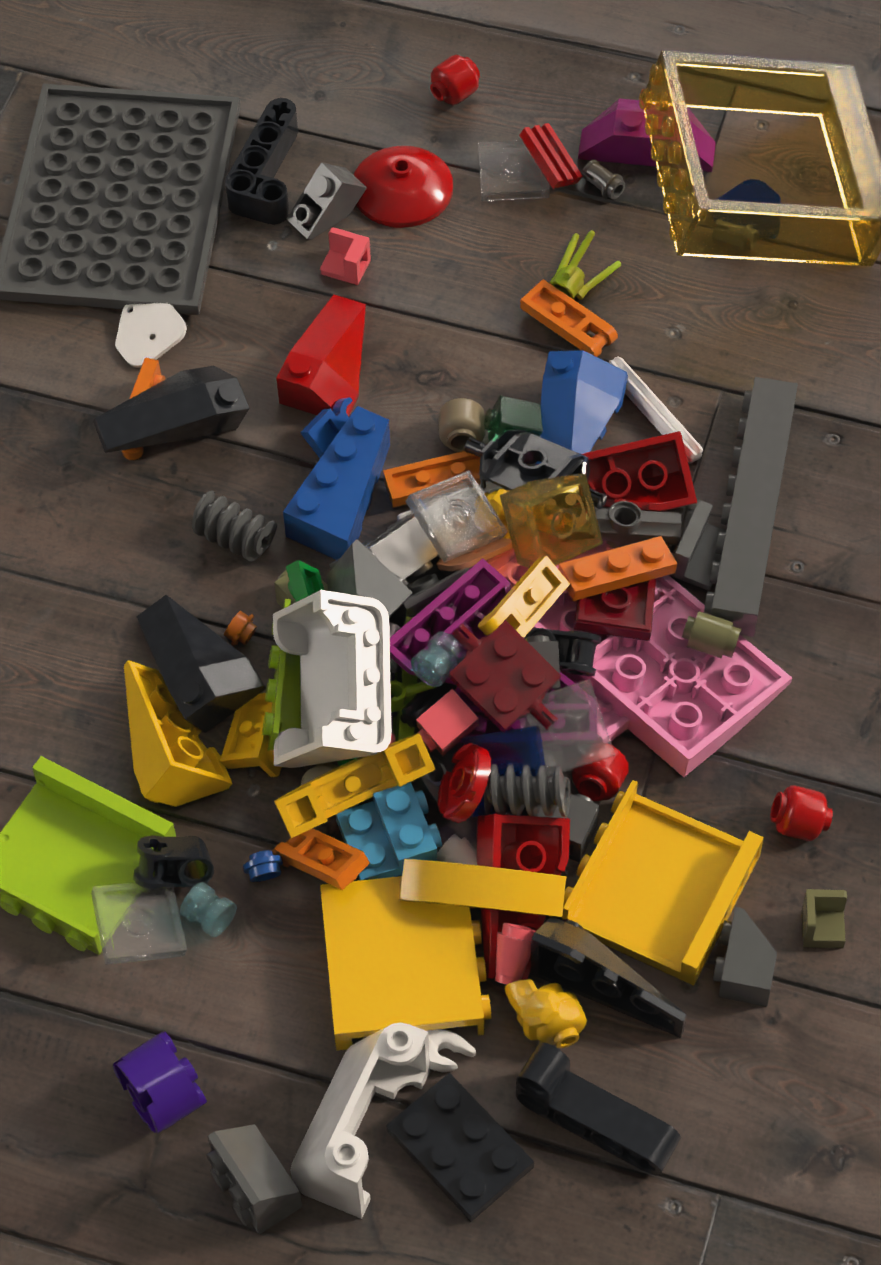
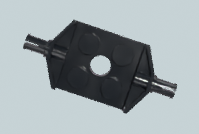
(506, 458)

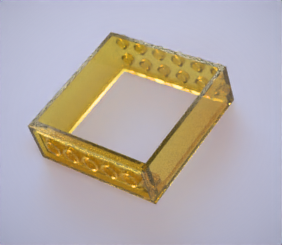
(754, 228)

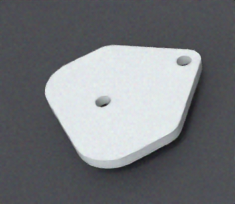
(148, 331)

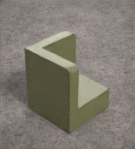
(824, 918)

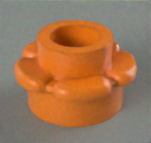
(240, 628)

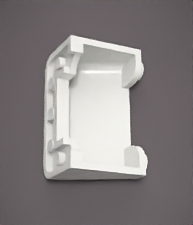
(343, 678)
(331, 1155)

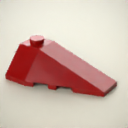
(325, 359)
(644, 472)
(523, 845)

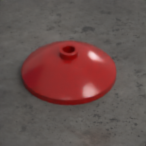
(404, 186)

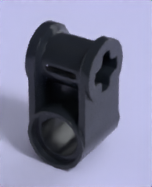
(575, 649)
(172, 862)

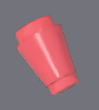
(512, 952)

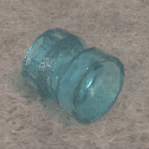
(435, 662)
(208, 909)

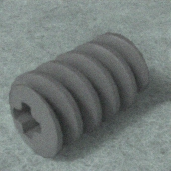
(230, 529)
(527, 791)

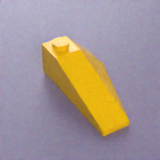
(165, 747)

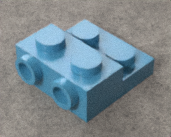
(390, 831)

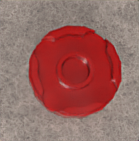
(465, 786)

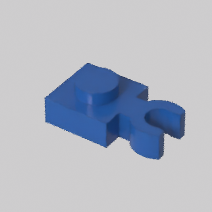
(325, 426)

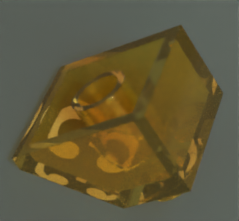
(551, 519)

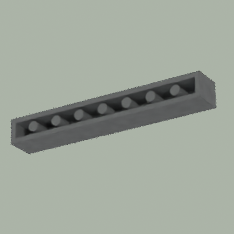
(753, 505)

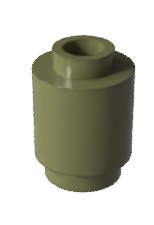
(711, 635)

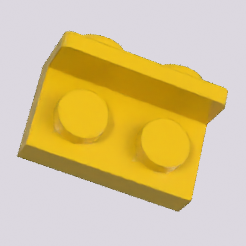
(245, 742)

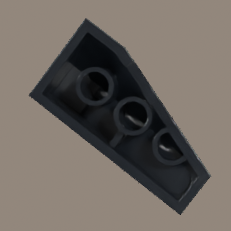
(176, 409)
(198, 666)
(583, 965)

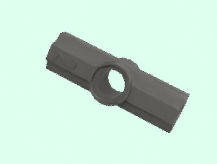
(627, 525)

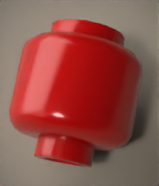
(454, 79)
(602, 778)
(801, 813)

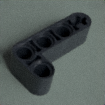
(251, 181)
(592, 1112)

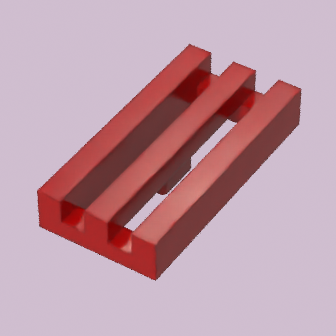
(550, 155)

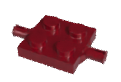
(504, 676)

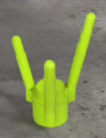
(570, 277)

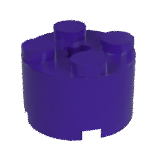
(159, 1083)

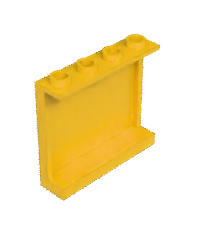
(660, 884)
(400, 961)

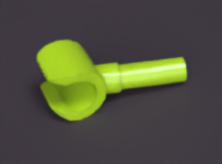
(403, 692)

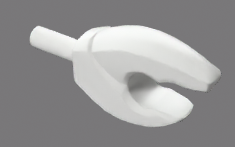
(447, 1039)

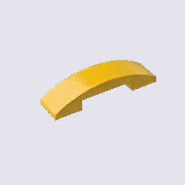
(353, 784)
(483, 887)

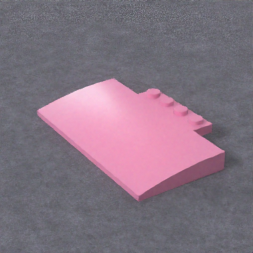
(659, 688)

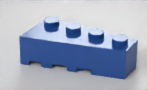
(339, 489)

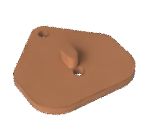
(473, 557)

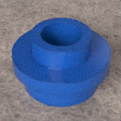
(263, 866)

